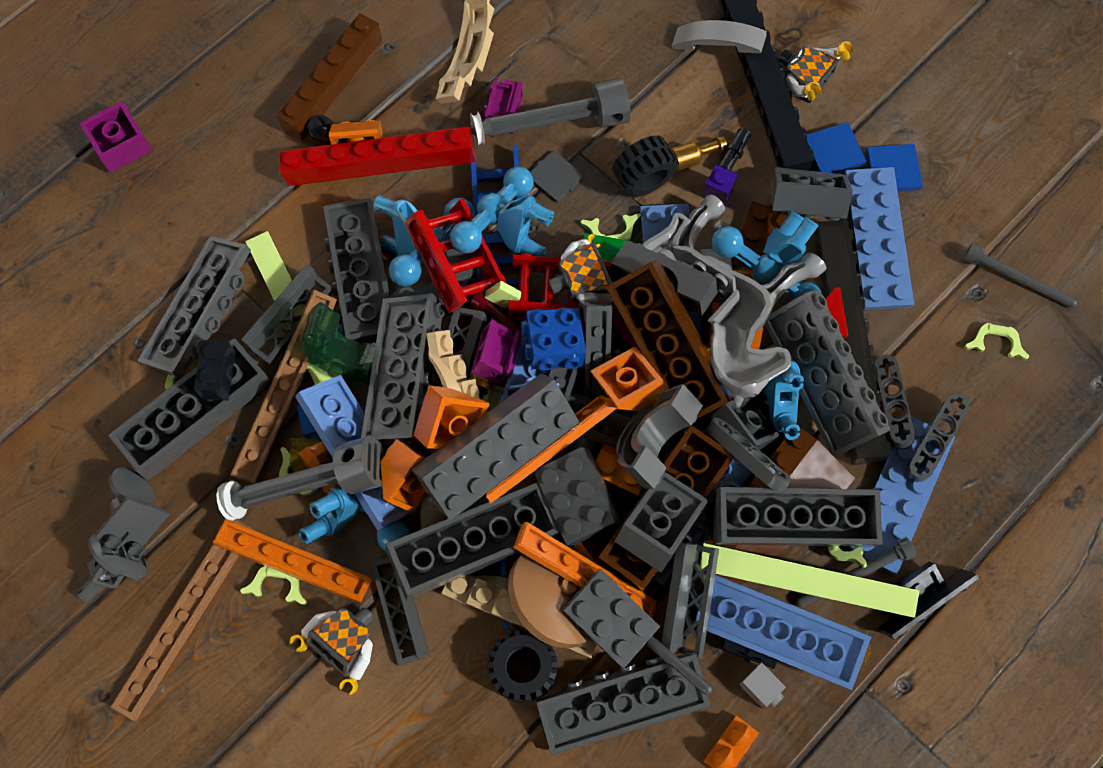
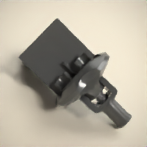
(121, 539)

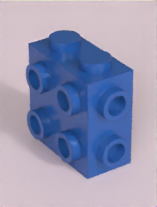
(553, 339)

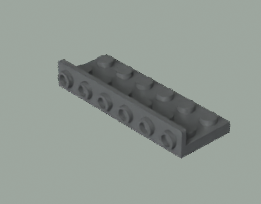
(401, 367)
(833, 382)

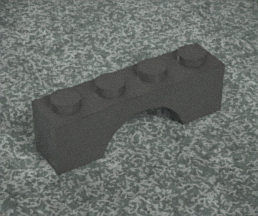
(694, 287)

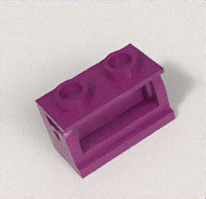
(503, 99)
(496, 353)

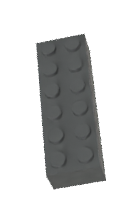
(183, 418)
(495, 446)
(796, 517)
(467, 541)

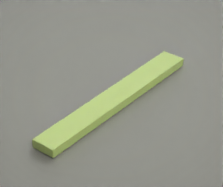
(277, 280)
(814, 581)

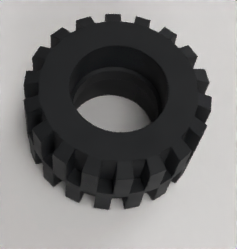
(645, 166)
(498, 667)

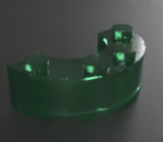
(332, 351)

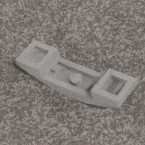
(720, 33)

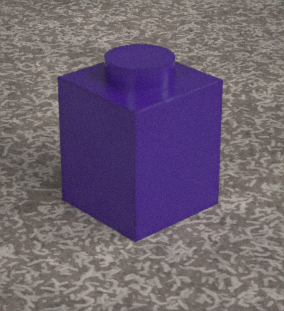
(720, 183)

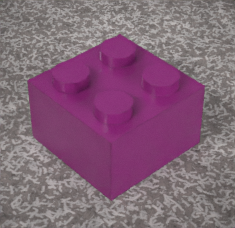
(116, 136)

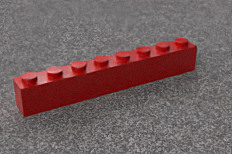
(377, 156)

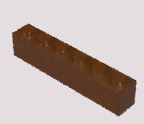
(330, 75)

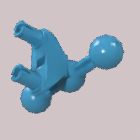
(510, 215)
(782, 248)
(406, 267)
(782, 400)
(336, 511)

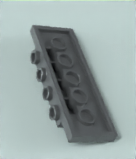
(357, 266)
(197, 306)
(618, 702)

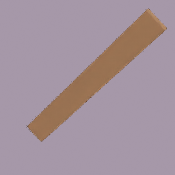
(277, 400)
(174, 631)

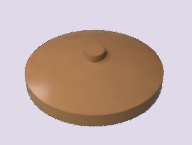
(538, 603)

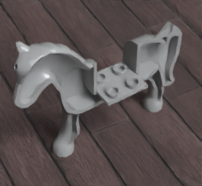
(745, 304)

